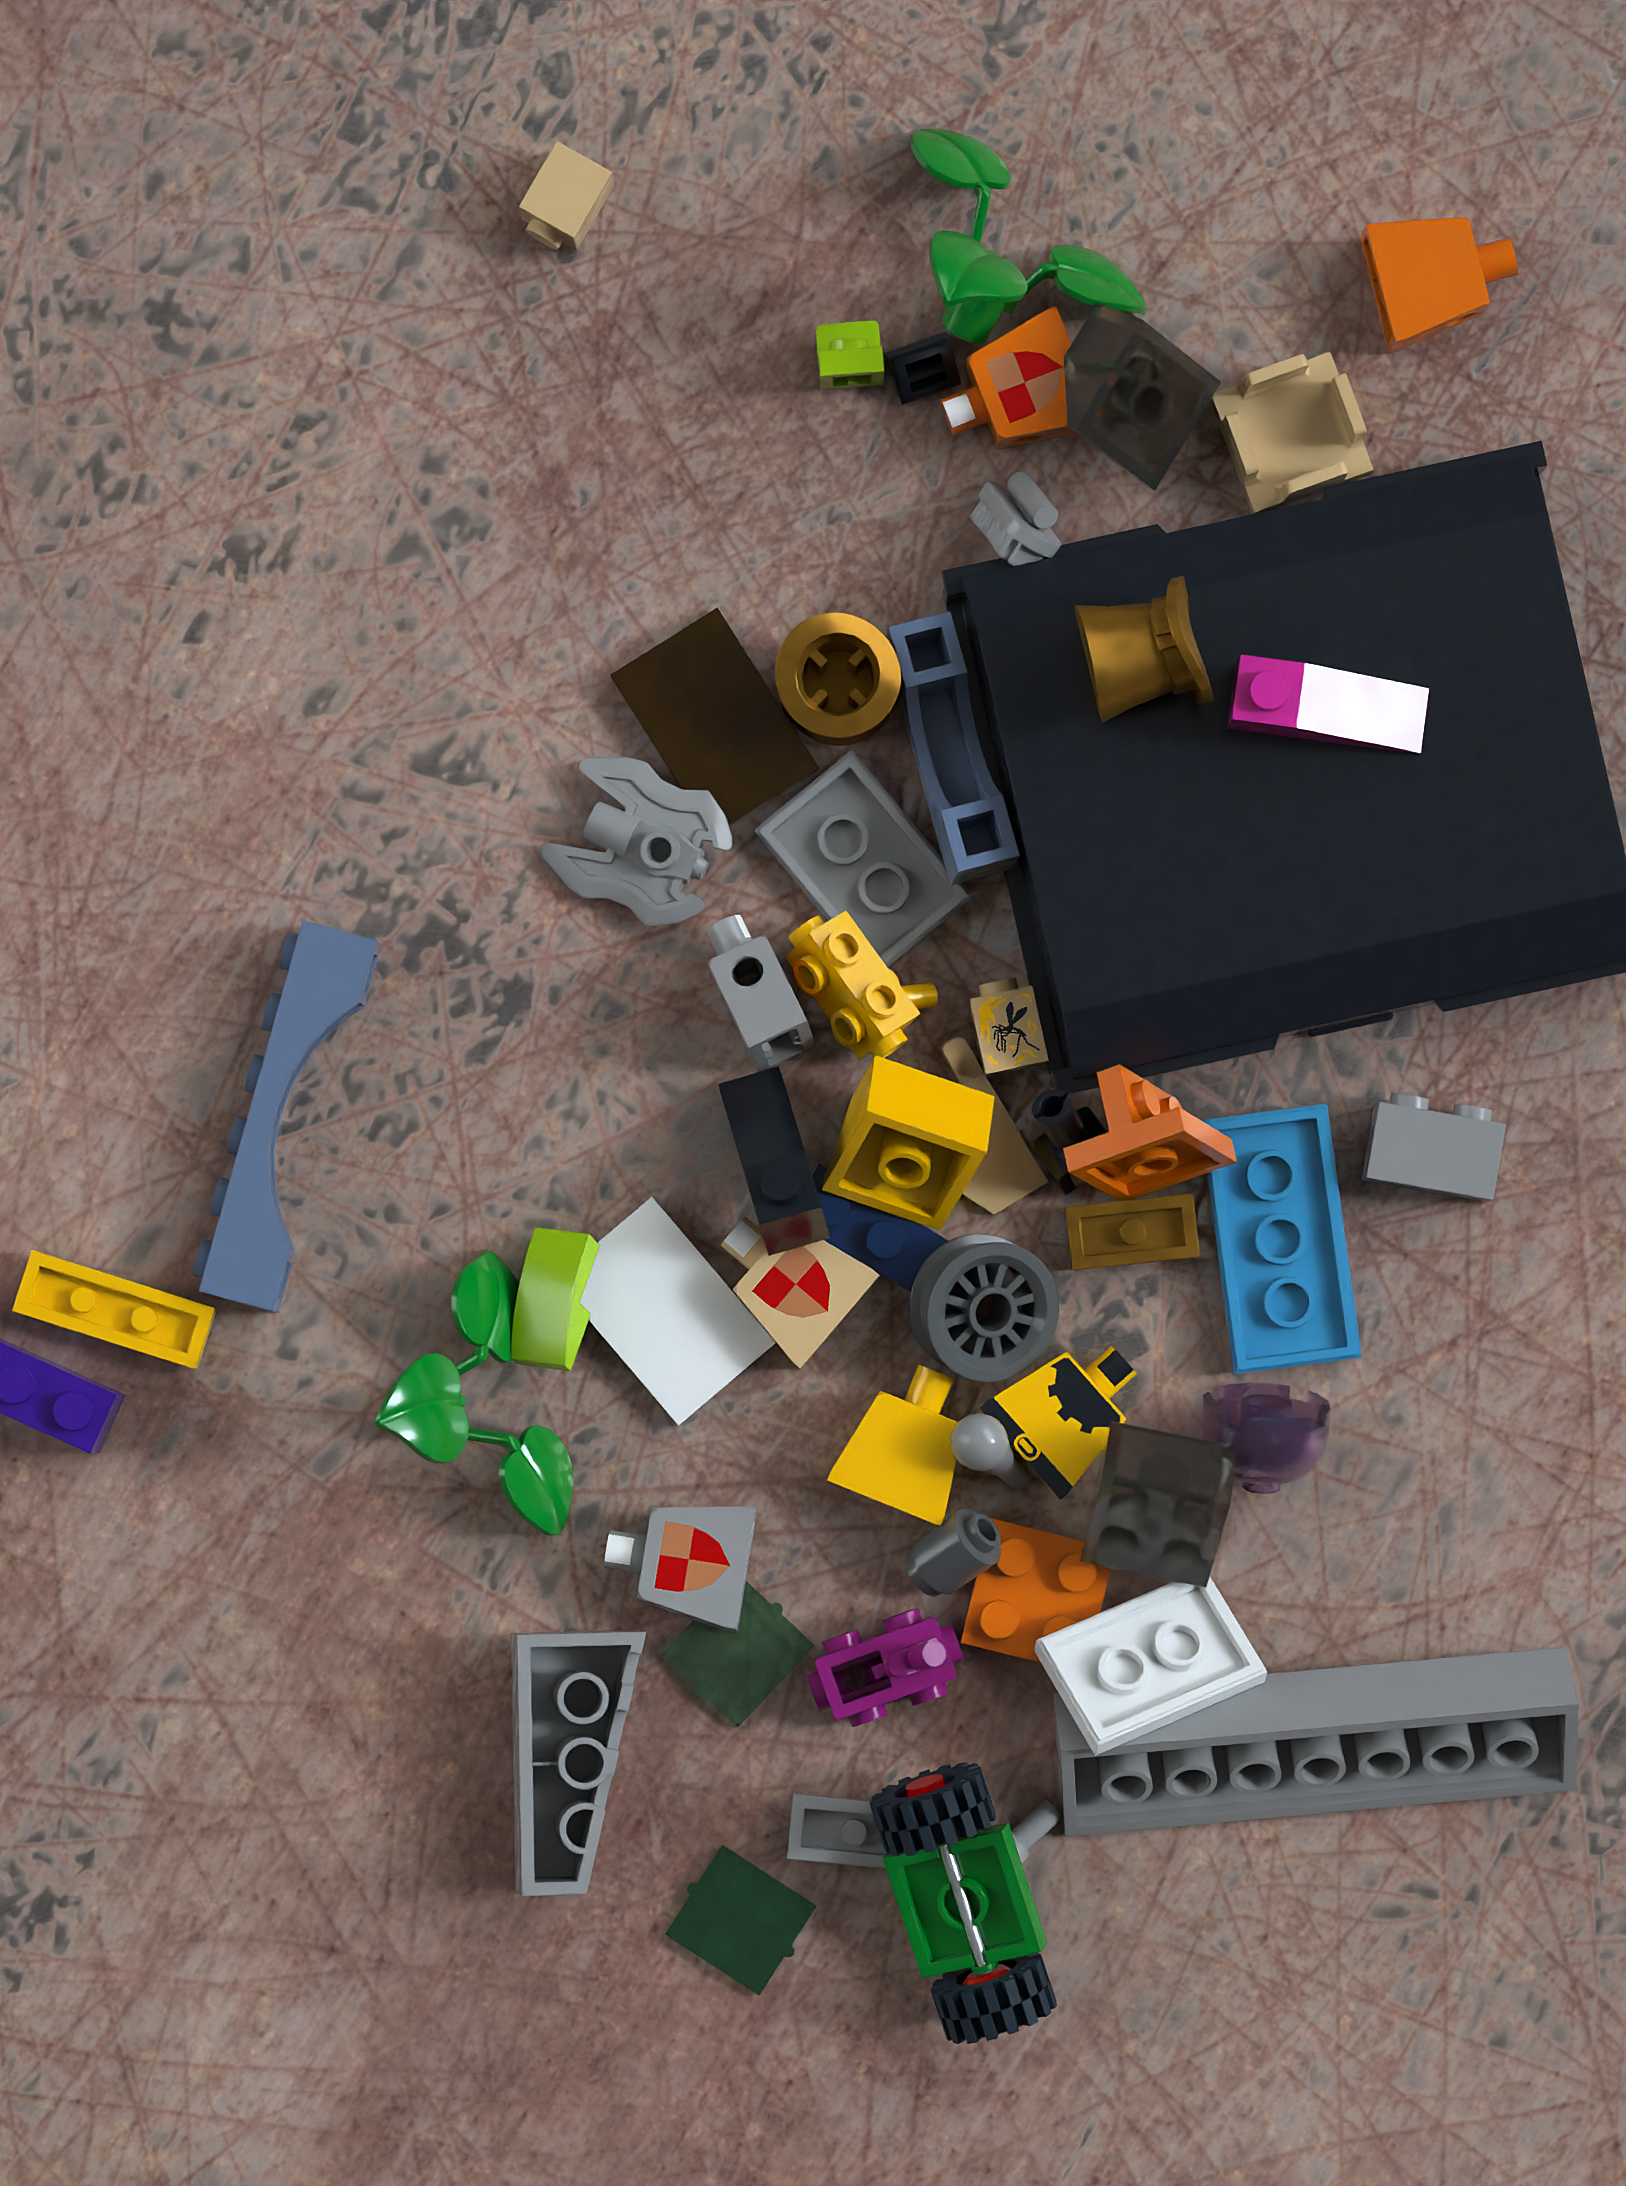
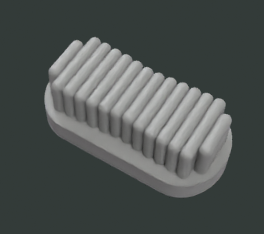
(1017, 520)

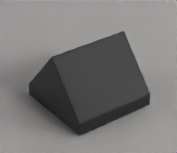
(923, 367)

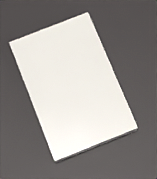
(669, 1312)
(1149, 1662)

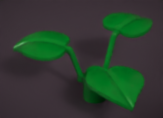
(977, 281)
(429, 1411)

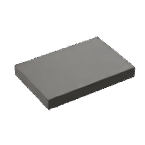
(863, 856)

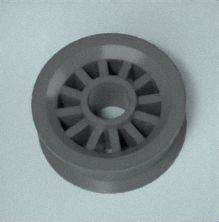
(1035, 1321)

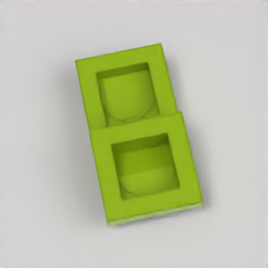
(548, 1305)

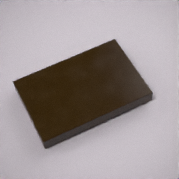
(715, 718)

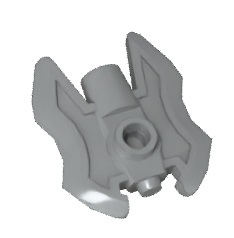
(648, 846)

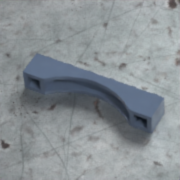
(323, 988)

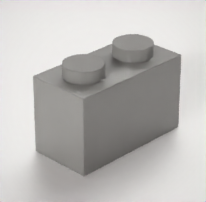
(1434, 1149)

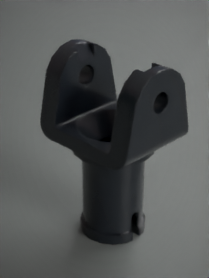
(1062, 1129)

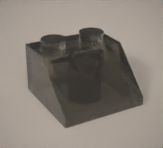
(1133, 392)

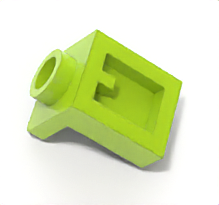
(849, 355)

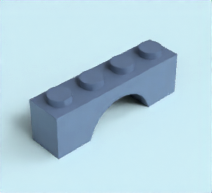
(945, 744)

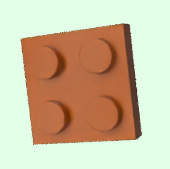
(1031, 1591)

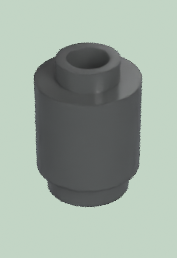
(954, 1553)

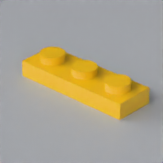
(114, 1309)

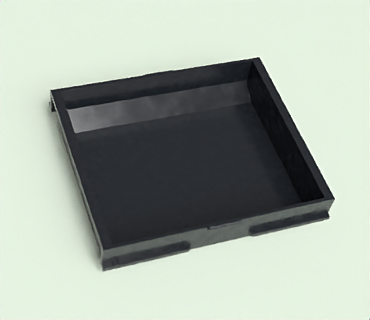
(1253, 887)

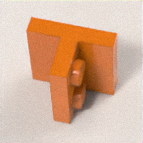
(1148, 1141)

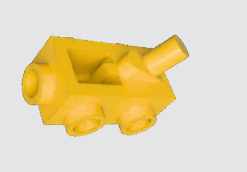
(855, 986)

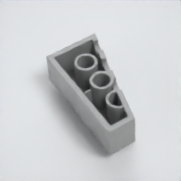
(566, 1739)

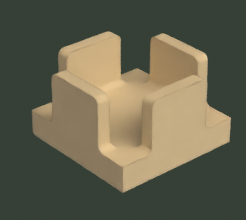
(1292, 431)

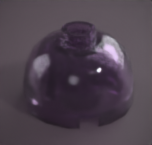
(1271, 1433)

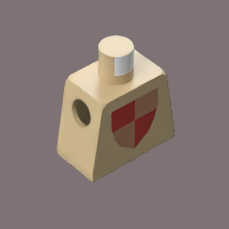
(797, 1291)

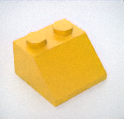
(909, 1143)

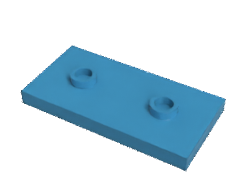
(1282, 1242)

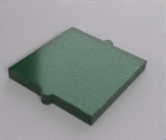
(743, 1666)
(740, 1919)

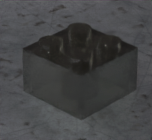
(1159, 1504)

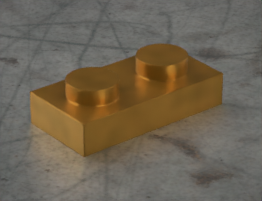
(1132, 1232)

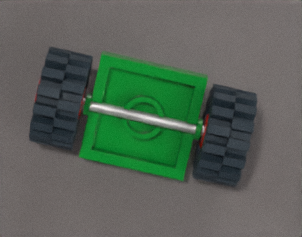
(964, 1902)

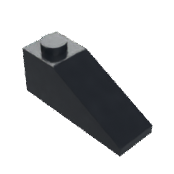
(774, 1161)

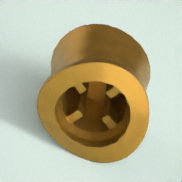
(1142, 651)
(837, 678)

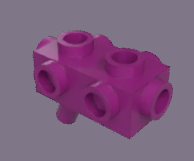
(906, 1660)

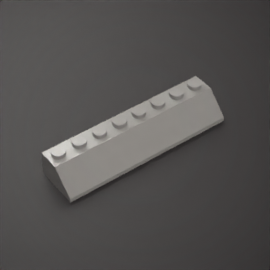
(1336, 1745)

